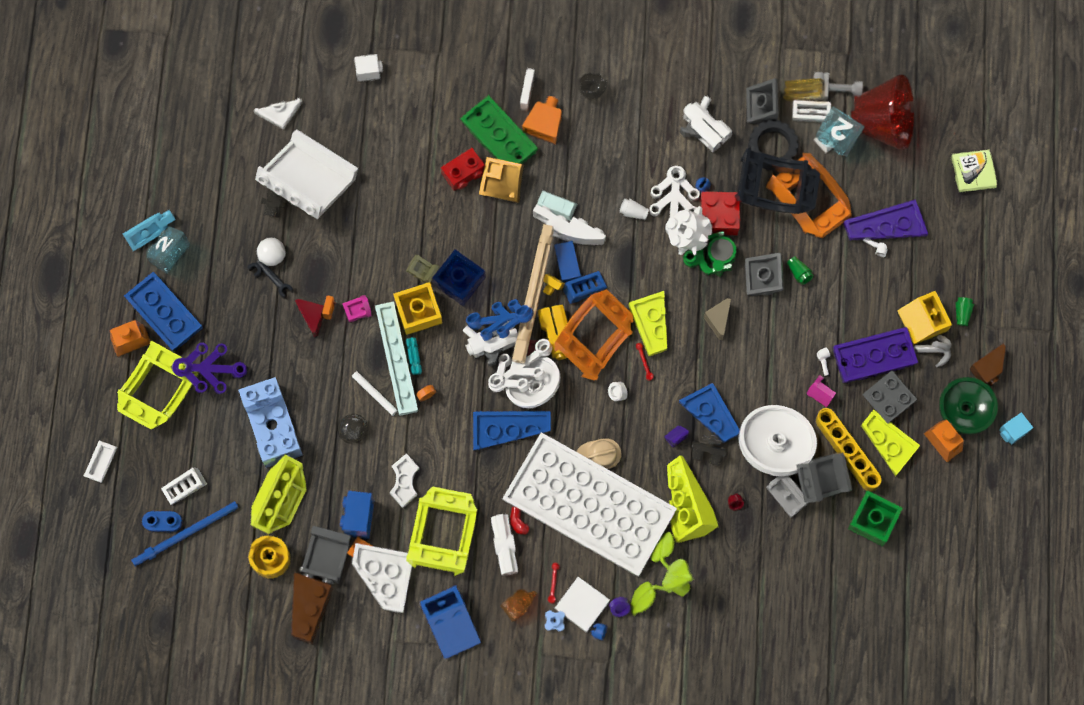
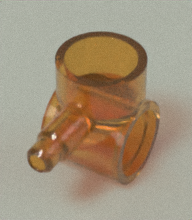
(518, 603)

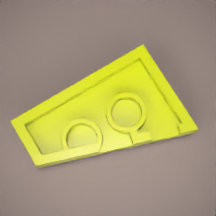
(650, 322)
(889, 441)

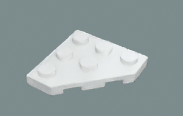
(384, 574)

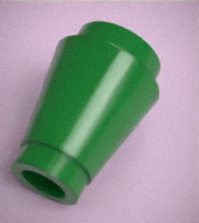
(801, 272)
(964, 309)

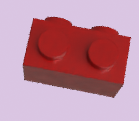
(463, 169)

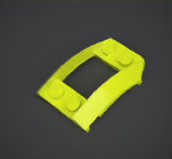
(140, 411)
(438, 557)

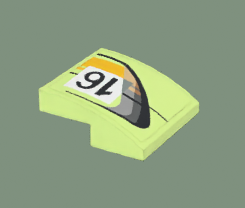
(974, 170)

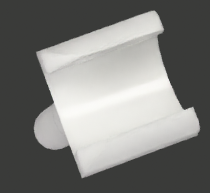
(881, 247)
(822, 355)

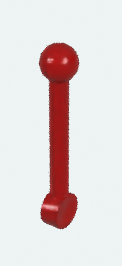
(649, 376)
(551, 599)

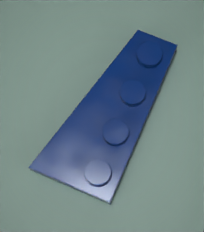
(503, 427)

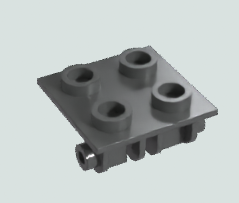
(889, 397)

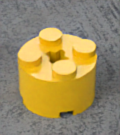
(259, 561)

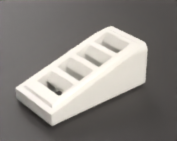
(187, 491)

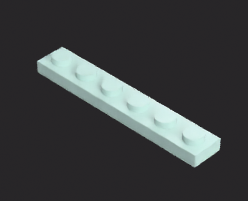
(396, 358)

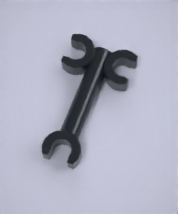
(271, 275)

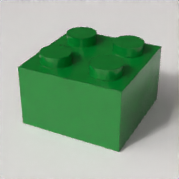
(875, 518)

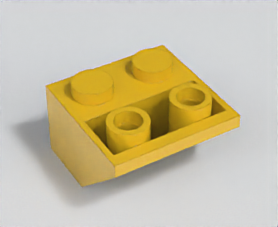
(925, 318)

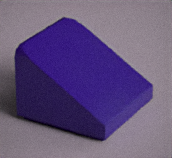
(676, 436)

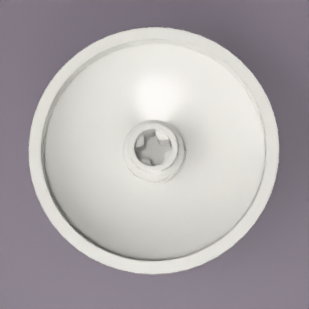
(777, 440)

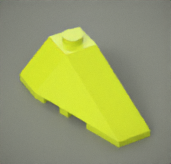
(693, 513)

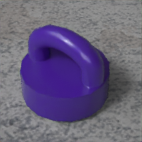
(619, 606)

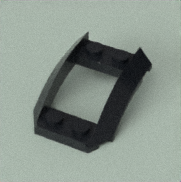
(750, 181)

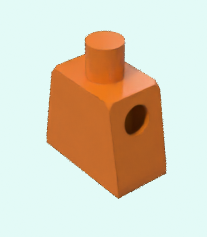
(544, 120)
(129, 337)
(945, 439)

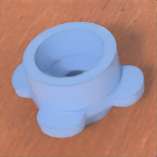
(558, 616)

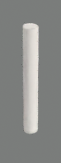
(374, 393)

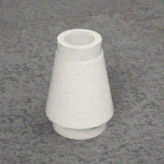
(632, 209)

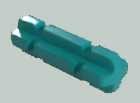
(413, 356)

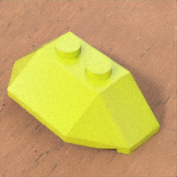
(279, 496)

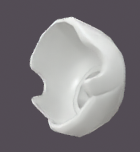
(271, 251)

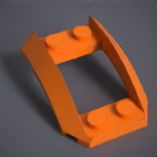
(828, 220)
(577, 352)

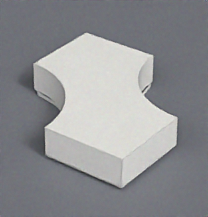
(403, 490)

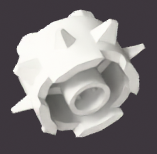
(689, 230)

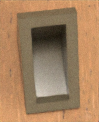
(717, 318)

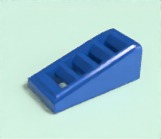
(573, 284)

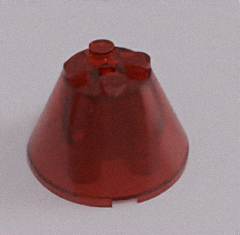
(887, 112)

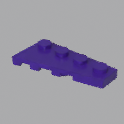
(891, 222)

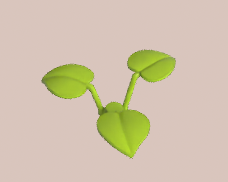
(675, 580)

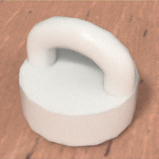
(617, 391)

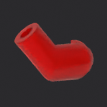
(516, 523)

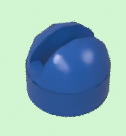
(705, 188)
(600, 631)

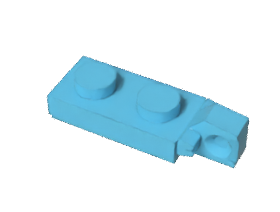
(148, 229)

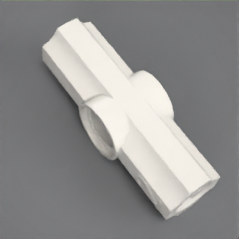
(504, 544)

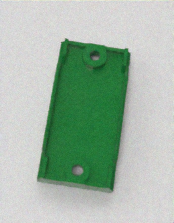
(498, 132)

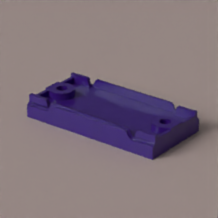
(875, 355)

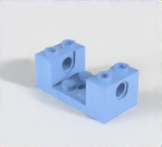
(265, 404)

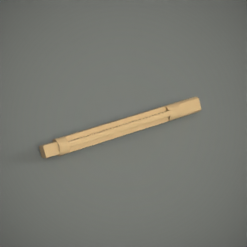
(533, 293)

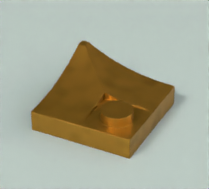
(502, 180)

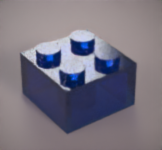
(459, 277)

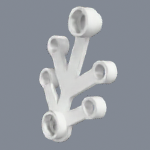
(673, 196)
(519, 369)

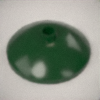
(974, 395)

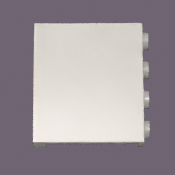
(307, 174)

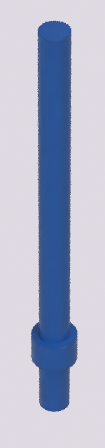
(150, 552)

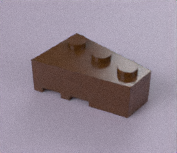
(309, 606)

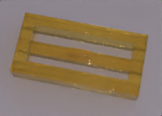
(791, 86)

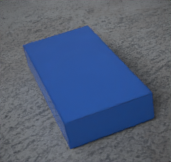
(567, 261)

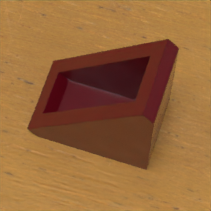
(312, 314)

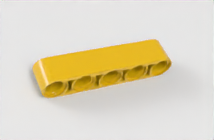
(847, 440)

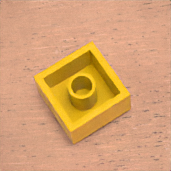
(418, 308)

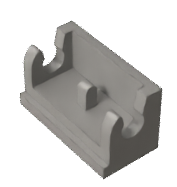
(787, 494)

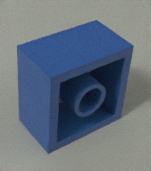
(358, 514)

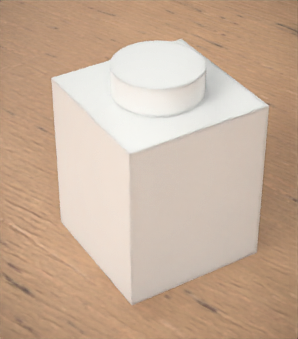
(368, 67)

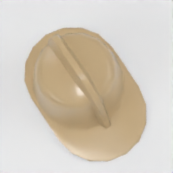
(602, 451)

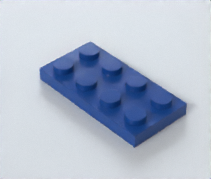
(163, 311)

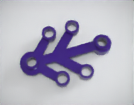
(206, 369)

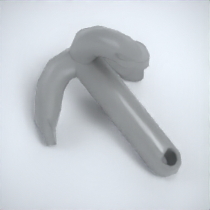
(943, 346)

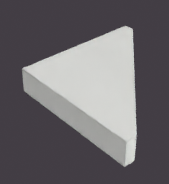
(279, 113)

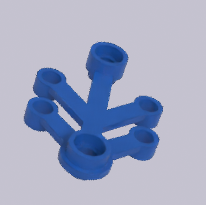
(522, 315)

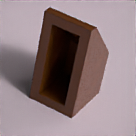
(990, 366)

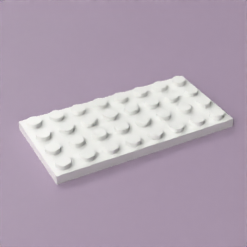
(589, 504)

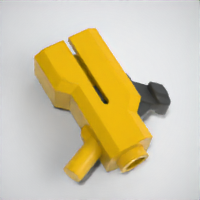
(553, 333)

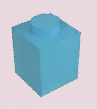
(1015, 429)

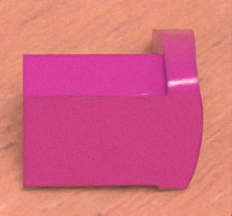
(357, 308)
(821, 392)

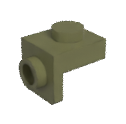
(422, 269)

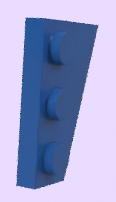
(711, 412)

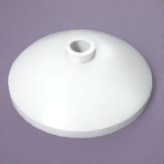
(546, 387)

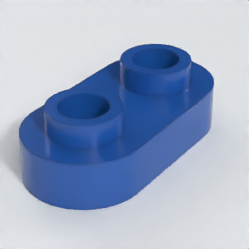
(161, 521)

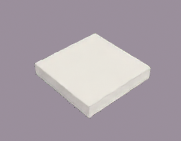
(582, 604)

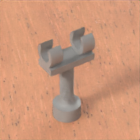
(856, 88)

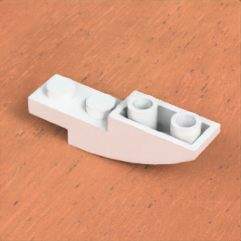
(575, 231)

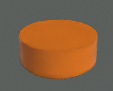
(426, 392)

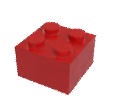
(722, 211)

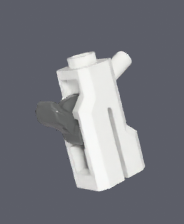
(704, 126)
(491, 348)

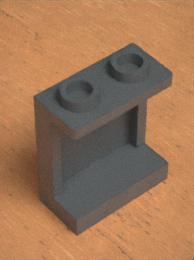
(823, 477)
(326, 555)

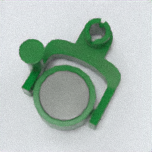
(720, 252)

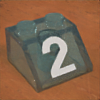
(839, 131)
(168, 249)

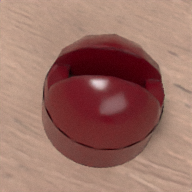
(733, 505)

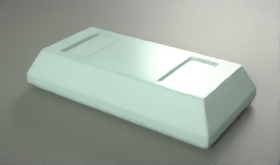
(557, 205)

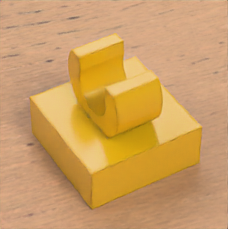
(552, 284)

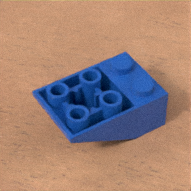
(450, 622)

